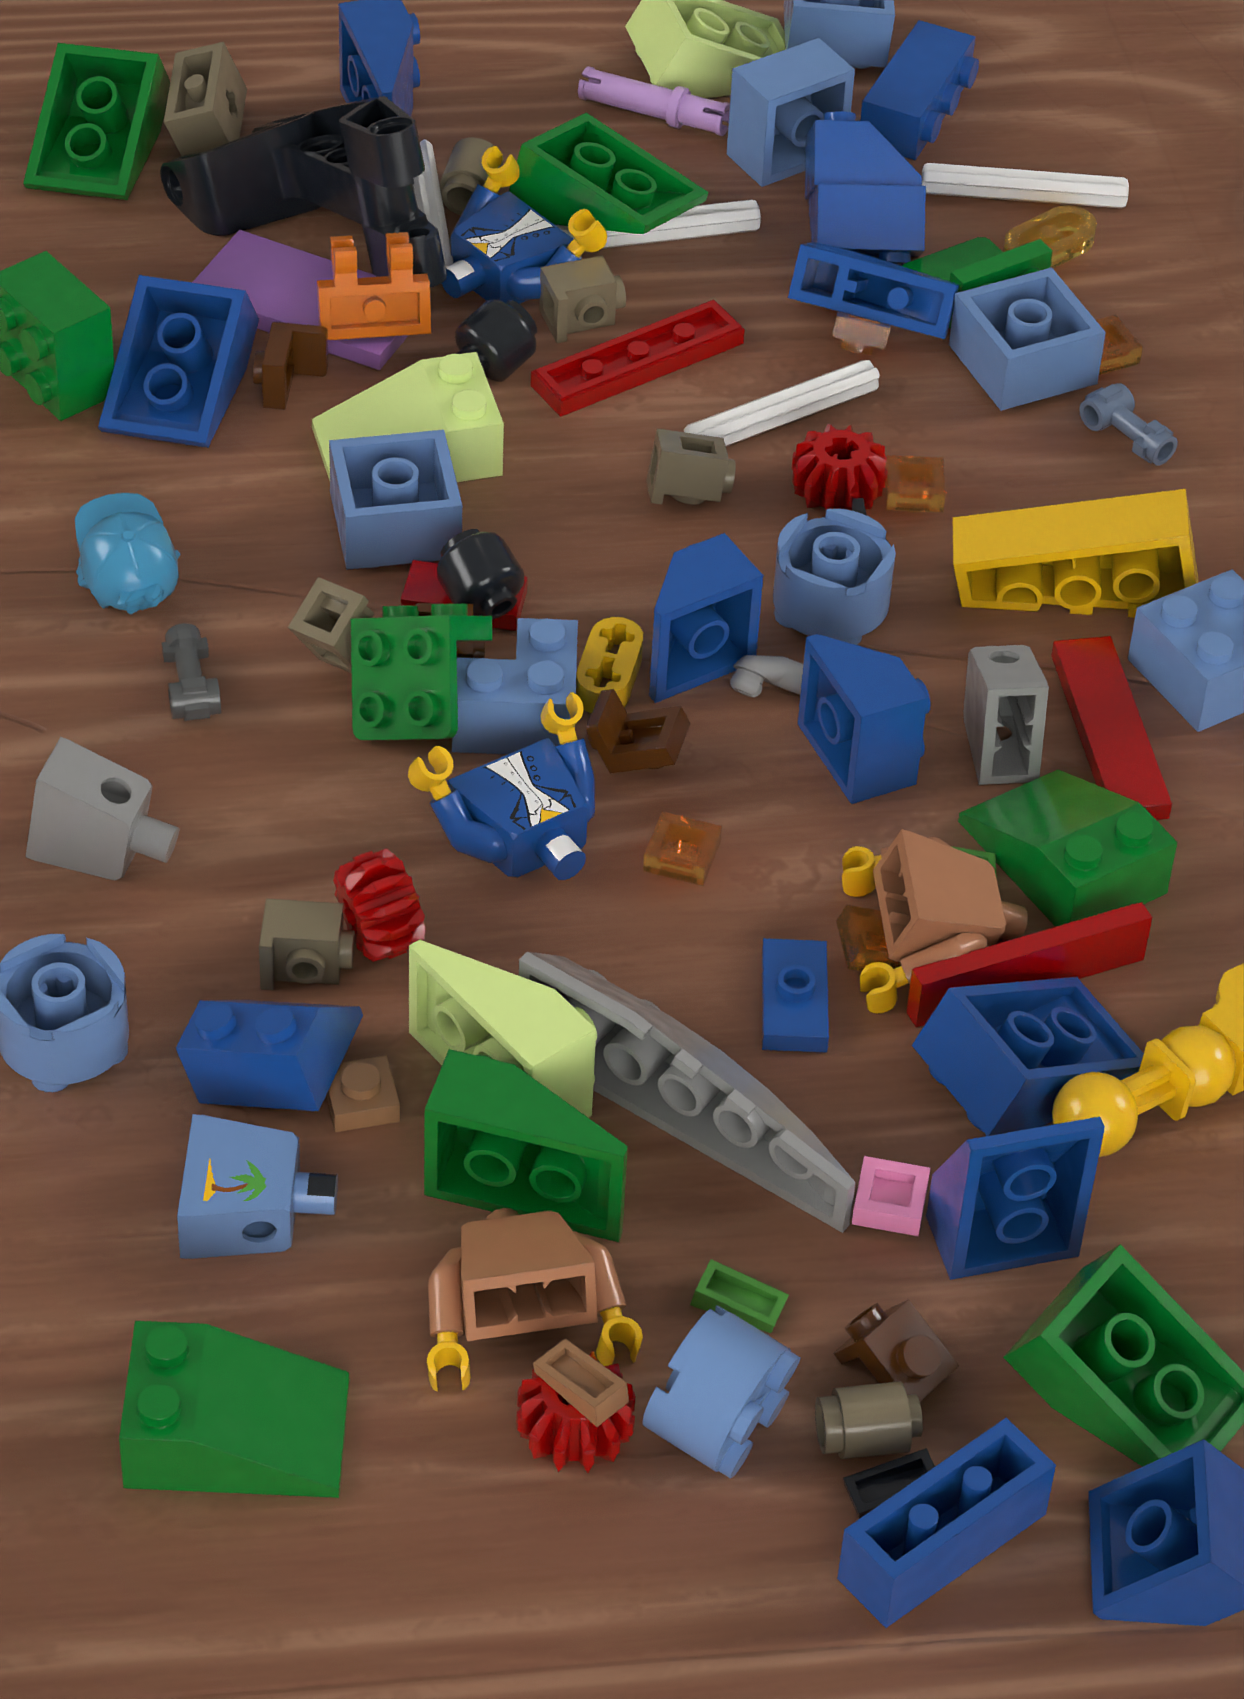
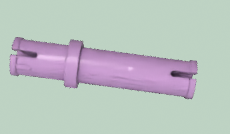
(674, 106)

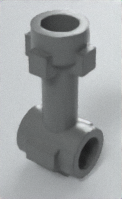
(193, 694)

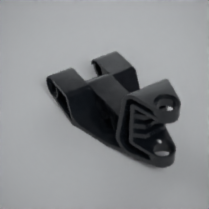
(339, 158)

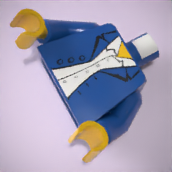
(506, 242)
(522, 806)

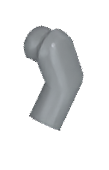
(776, 670)

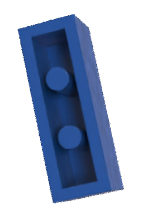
(921, 86)
(945, 1522)

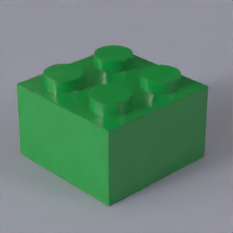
(54, 336)

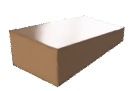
(582, 1381)

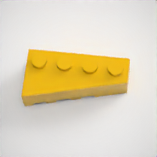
(1076, 554)

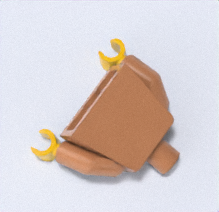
(931, 907)
(523, 1279)

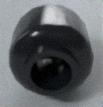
(500, 335)
(480, 572)

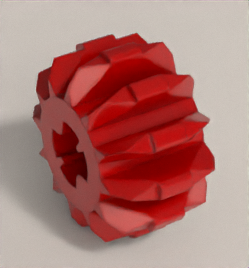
(838, 467)
(379, 904)
(563, 1431)

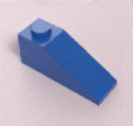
(872, 289)

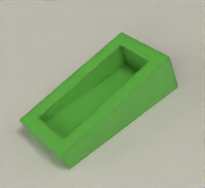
(740, 1295)

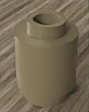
(463, 173)
(868, 1420)

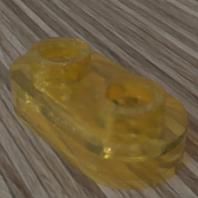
(1063, 229)

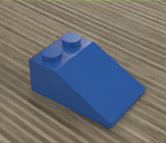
(378, 51)
(179, 361)
(1017, 1044)
(1015, 1197)

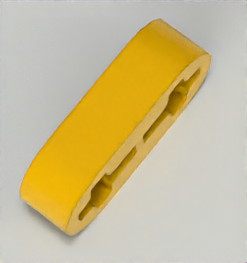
(599, 663)

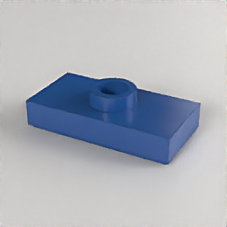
(794, 995)

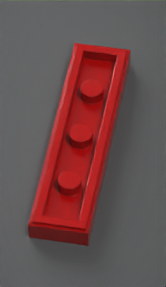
(637, 357)
(1110, 722)
(1054, 953)

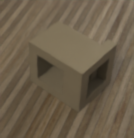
(579, 296)
(689, 468)
(325, 621)
(304, 943)

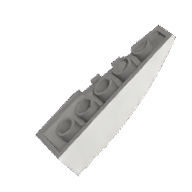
(698, 1092)

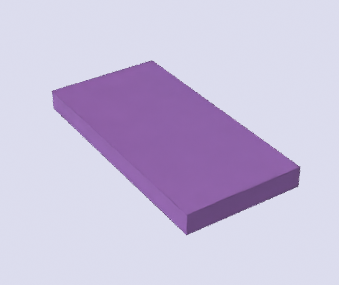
(284, 290)

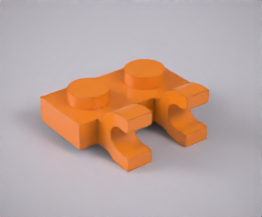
(374, 305)

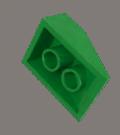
(97, 121)
(600, 171)
(1074, 846)
(516, 1145)
(1130, 1364)
(229, 1415)

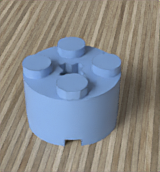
(833, 575)
(62, 1011)
(719, 1390)

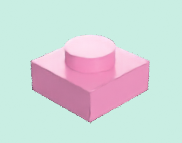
(891, 1196)

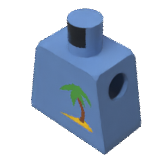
(245, 1189)

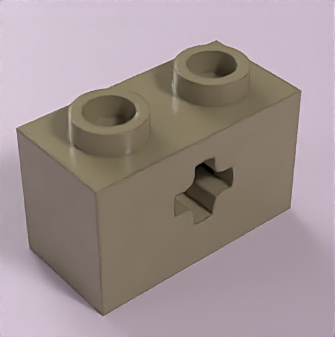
(204, 99)

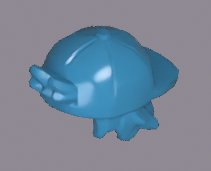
(125, 552)

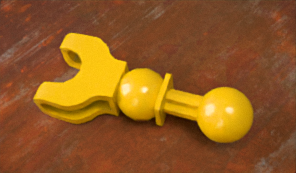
(1181, 1071)

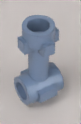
(1115, 407)

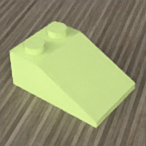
(700, 42)
(426, 396)
(502, 1016)

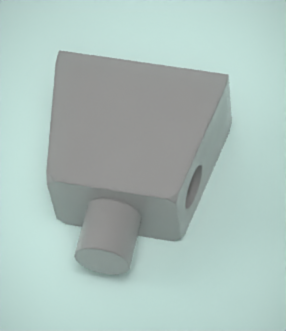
(1008, 691)
(94, 815)

